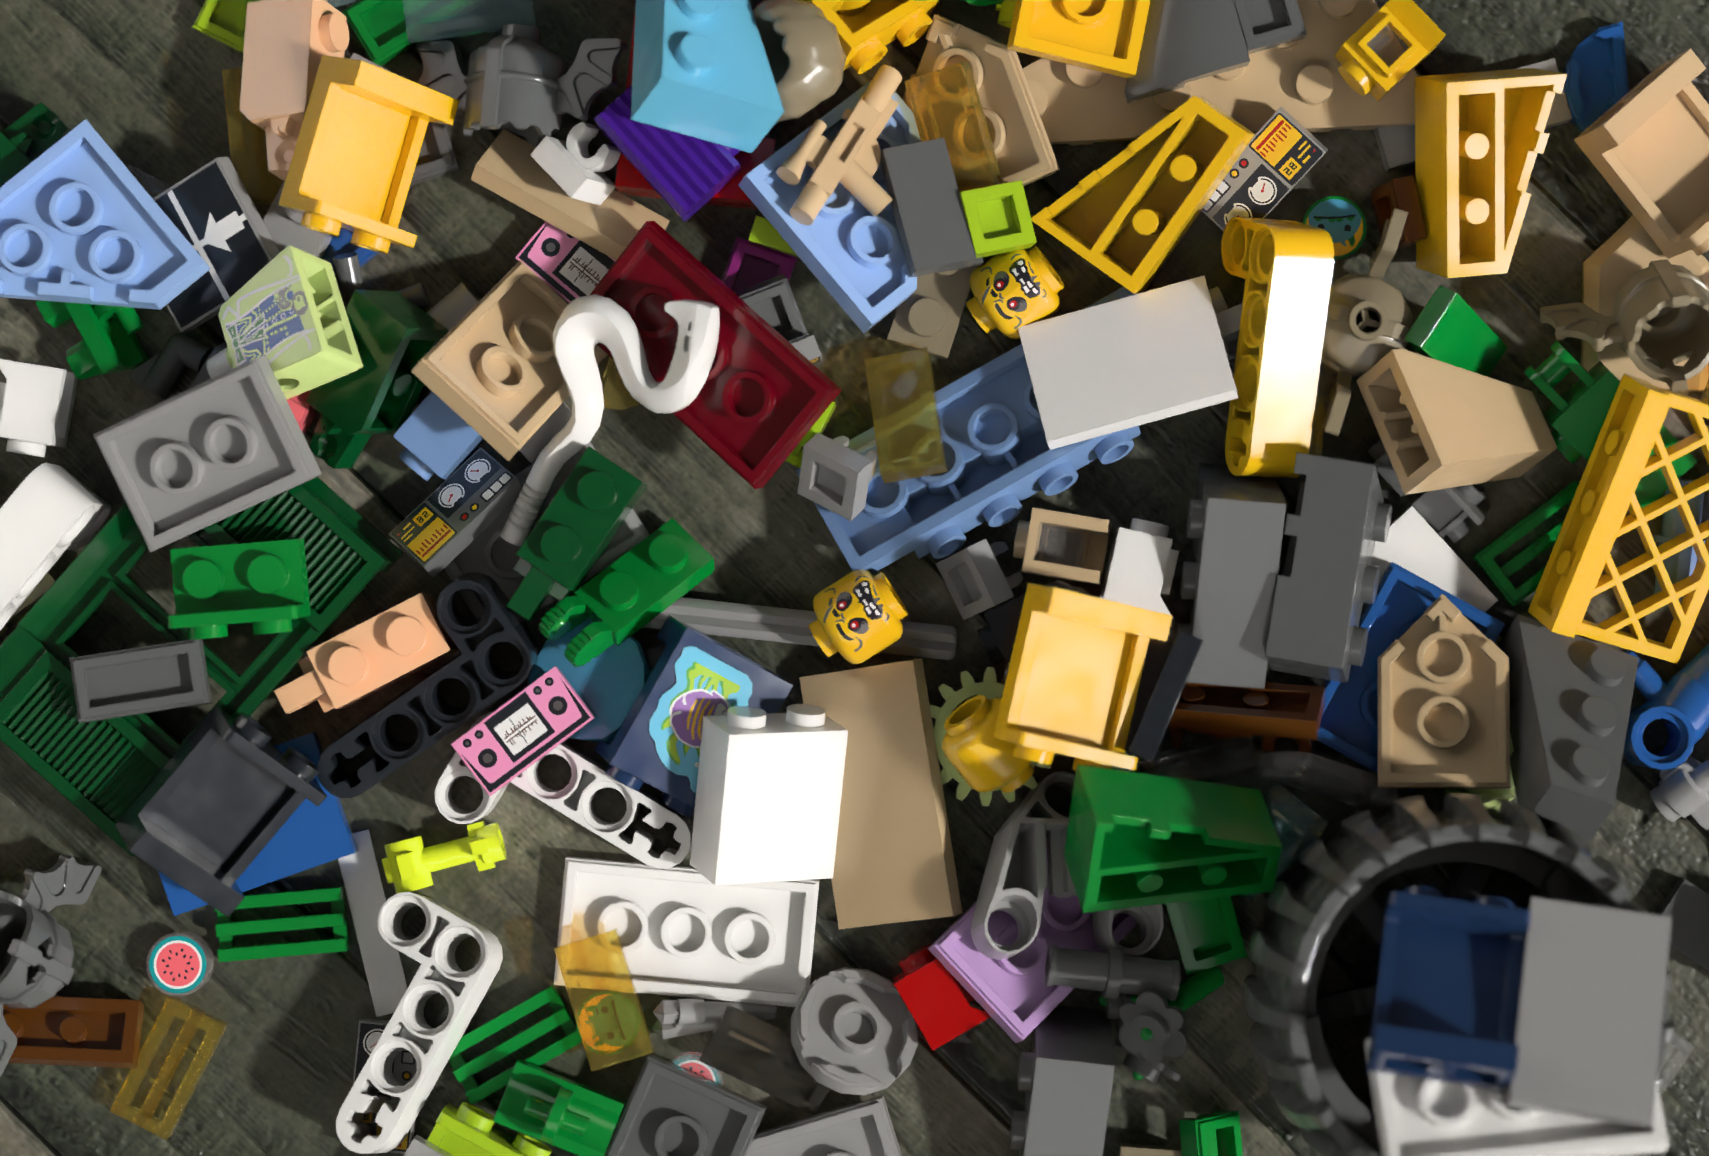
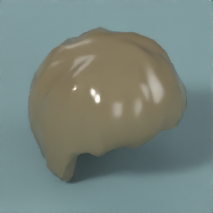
(801, 53)

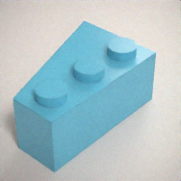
(703, 72)

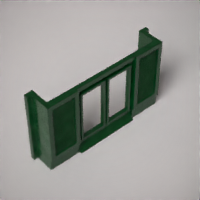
(114, 760)

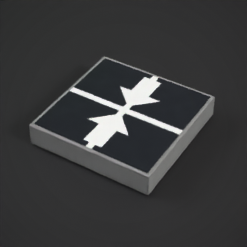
(225, 231)

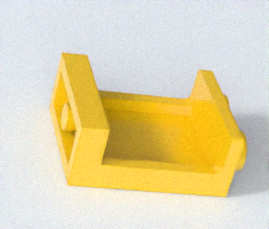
(361, 151)
(1075, 677)

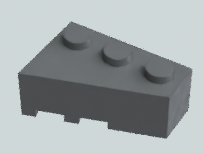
(1328, 569)
(1232, 574)
(1566, 723)
(1065, 1085)

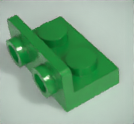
(239, 585)

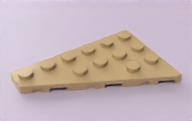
(1300, 76)

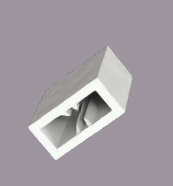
(768, 795)

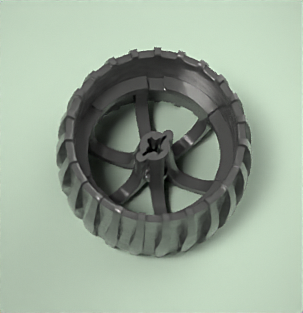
(1338, 881)

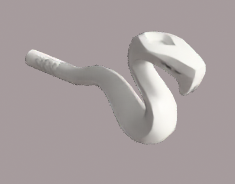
(576, 333)

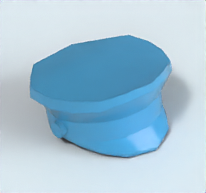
(604, 684)

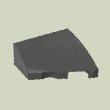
(1186, 44)

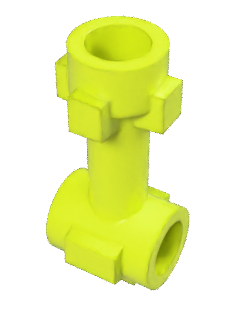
(411, 864)

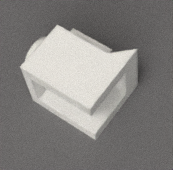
(35, 407)
(1140, 566)

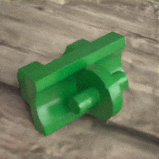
(107, 335)
(558, 1110)

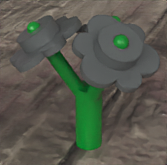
(1152, 1025)

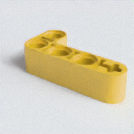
(1279, 340)

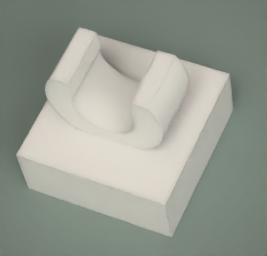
(574, 168)

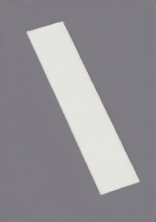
(365, 900)

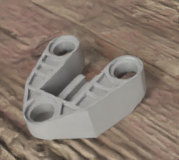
(1018, 877)

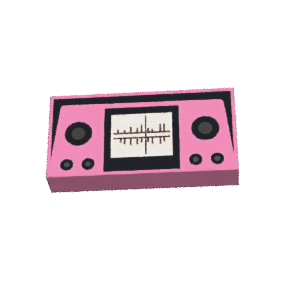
(564, 262)
(523, 730)

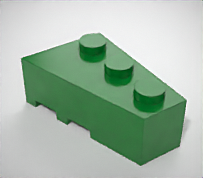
(1165, 840)

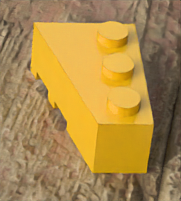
(1475, 162)
(1149, 194)

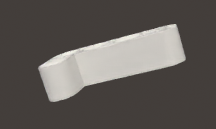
(37, 525)
(577, 804)
(408, 1027)

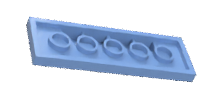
(992, 461)

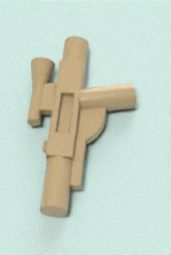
(849, 157)

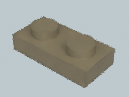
(932, 312)

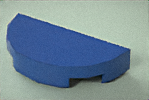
(1596, 75)

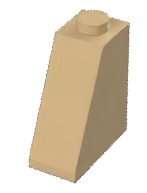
(1452, 423)

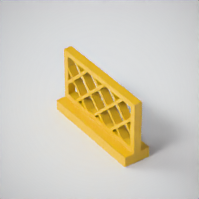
(1599, 518)

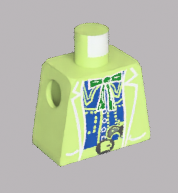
(293, 318)

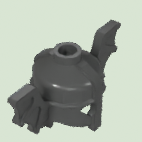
(520, 81)
(33, 944)

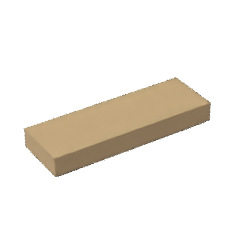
(518, 178)

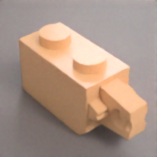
(280, 67)
(369, 657)

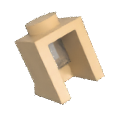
(1063, 545)

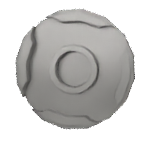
(853, 1031)

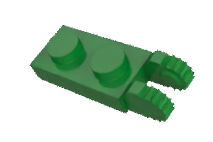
(629, 592)

